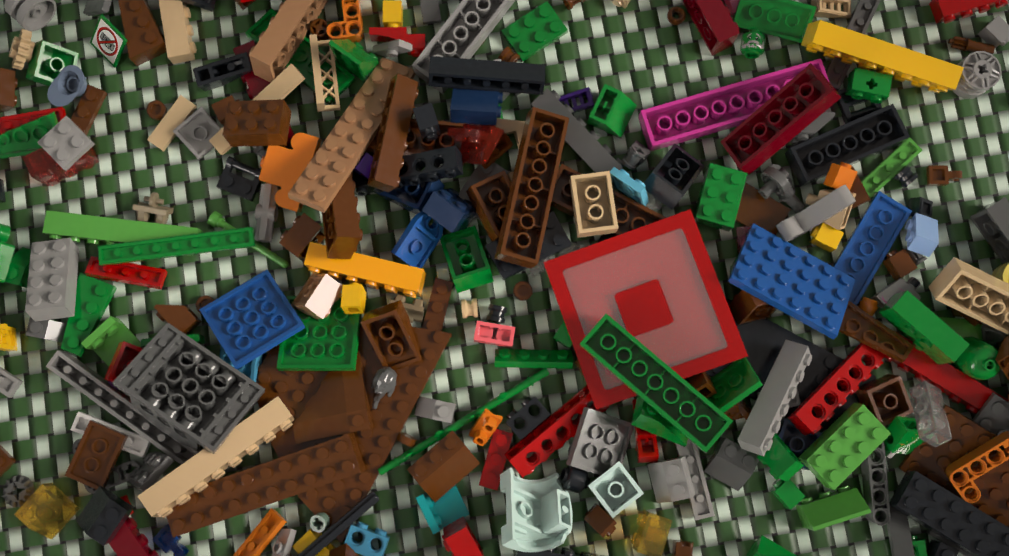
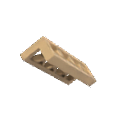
(317, 71)

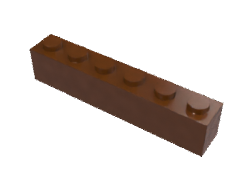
(393, 133)

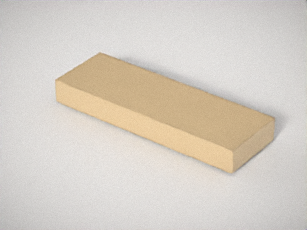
(179, 112)

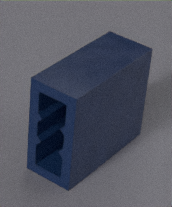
(475, 106)

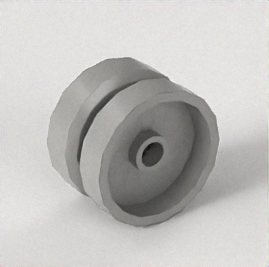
(31, 13)

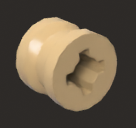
(469, 308)

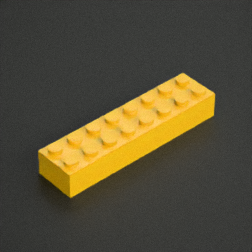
(881, 56)

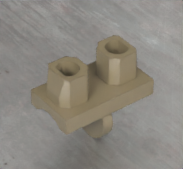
(144, 209)
(415, 310)

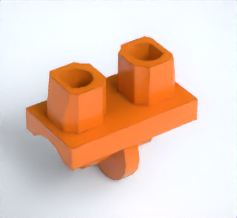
(485, 427)

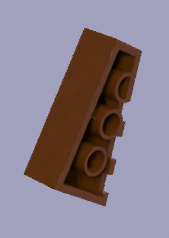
(141, 31)

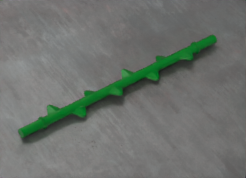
(463, 421)

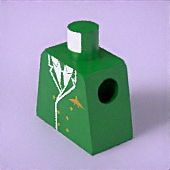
(903, 436)

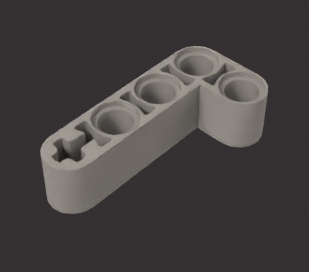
(815, 213)

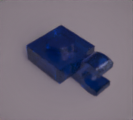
(169, 543)

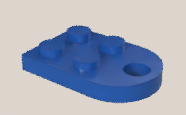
(418, 240)

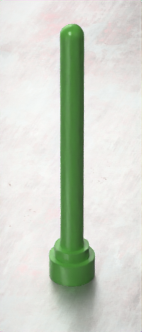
(217, 220)

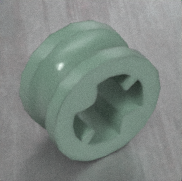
(317, 527)

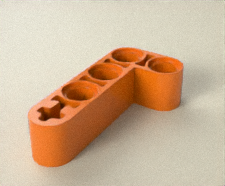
(349, 23)
(985, 464)

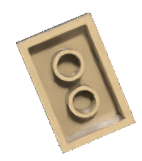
(593, 204)

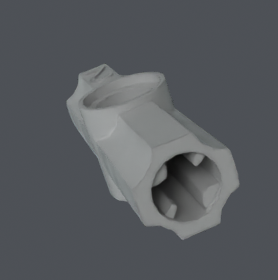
(266, 213)

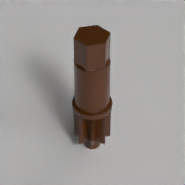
(970, 45)

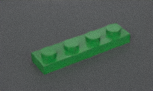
(533, 358)

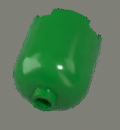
(978, 359)

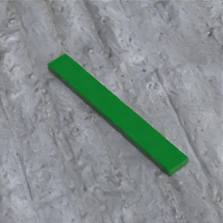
(176, 246)

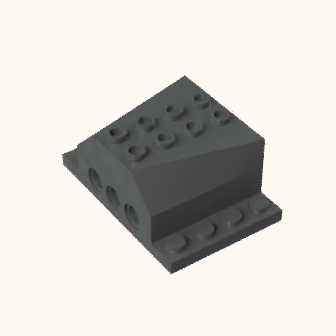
(188, 390)

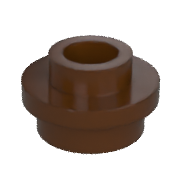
(680, 12)

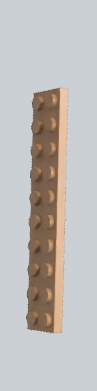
(347, 140)

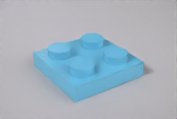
(632, 188)

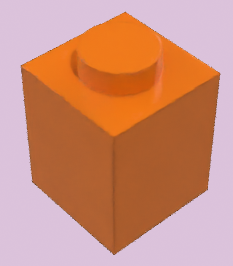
(840, 175)

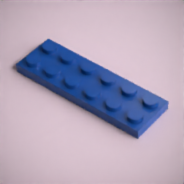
(871, 242)

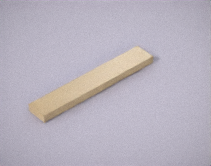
(276, 90)

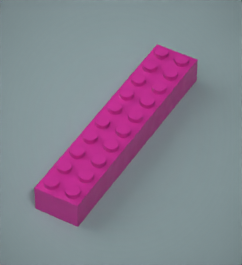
(713, 109)

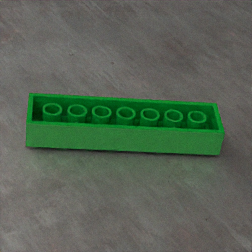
(656, 383)

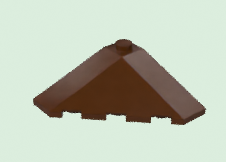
(337, 407)

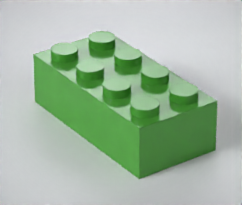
(844, 445)

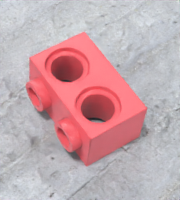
(494, 334)

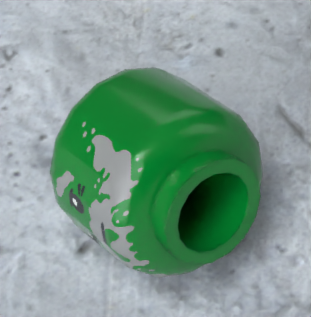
(752, 44)

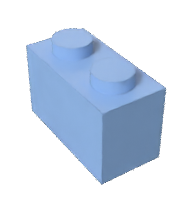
(922, 234)

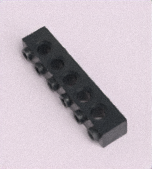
(414, 163)

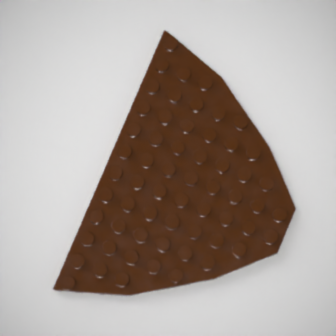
(374, 444)

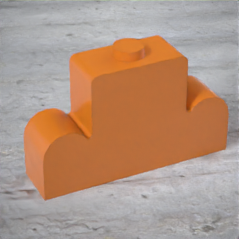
(284, 166)

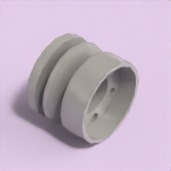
(979, 74)

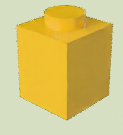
(392, 13)
(826, 237)
(353, 298)

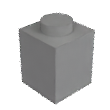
(995, 32)

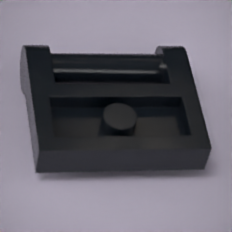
(846, 102)
(236, 184)

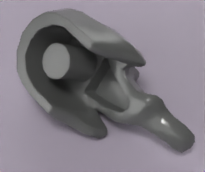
(383, 382)

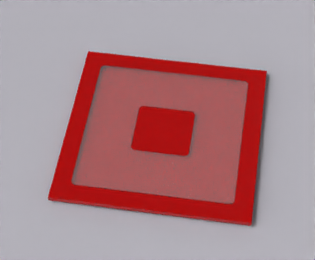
(658, 290)

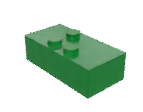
(923, 328)

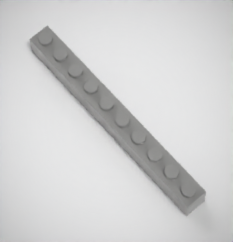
(116, 403)

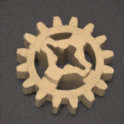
(21, 49)

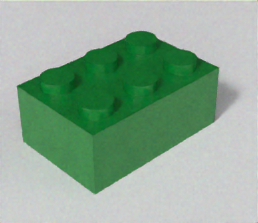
(719, 197)

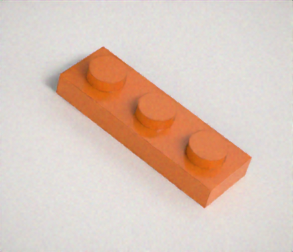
(262, 535)

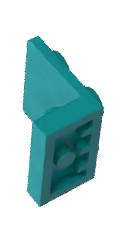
(444, 511)

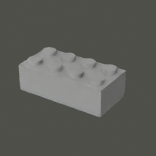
(52, 279)

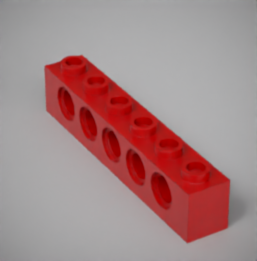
(803, 416)
(548, 430)

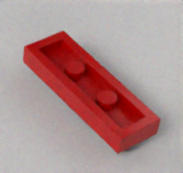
(495, 459)

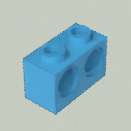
(365, 547)

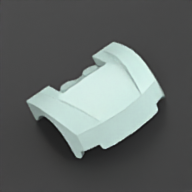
(536, 513)

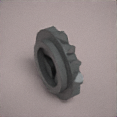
(21, 482)

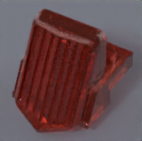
(477, 141)

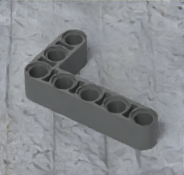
(878, 484)

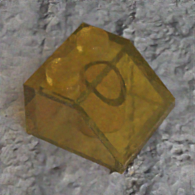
(47, 510)

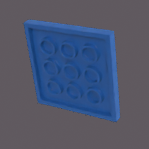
(252, 319)

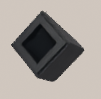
(921, 206)

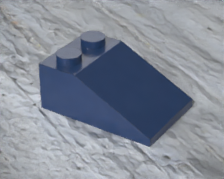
(412, 197)

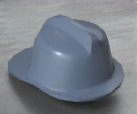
(67, 86)

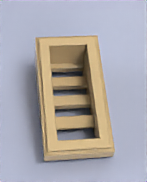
(821, 10)

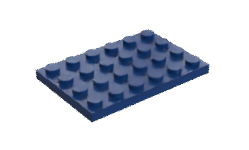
(792, 281)

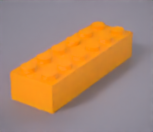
(368, 270)

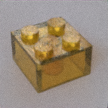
(651, 533)

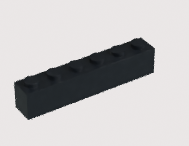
(486, 75)

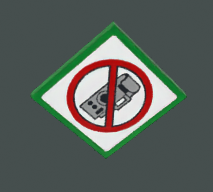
(108, 41)

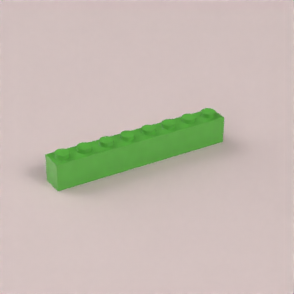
(107, 230)

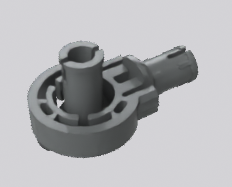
(779, 182)

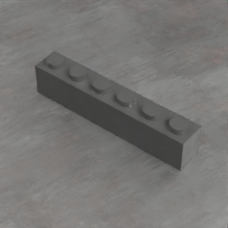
(577, 136)

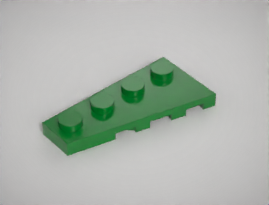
(24, 138)

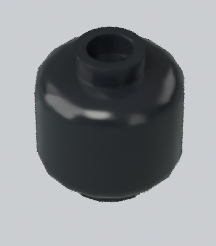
(574, 479)

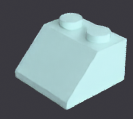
(615, 489)

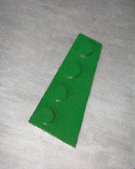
(90, 304)

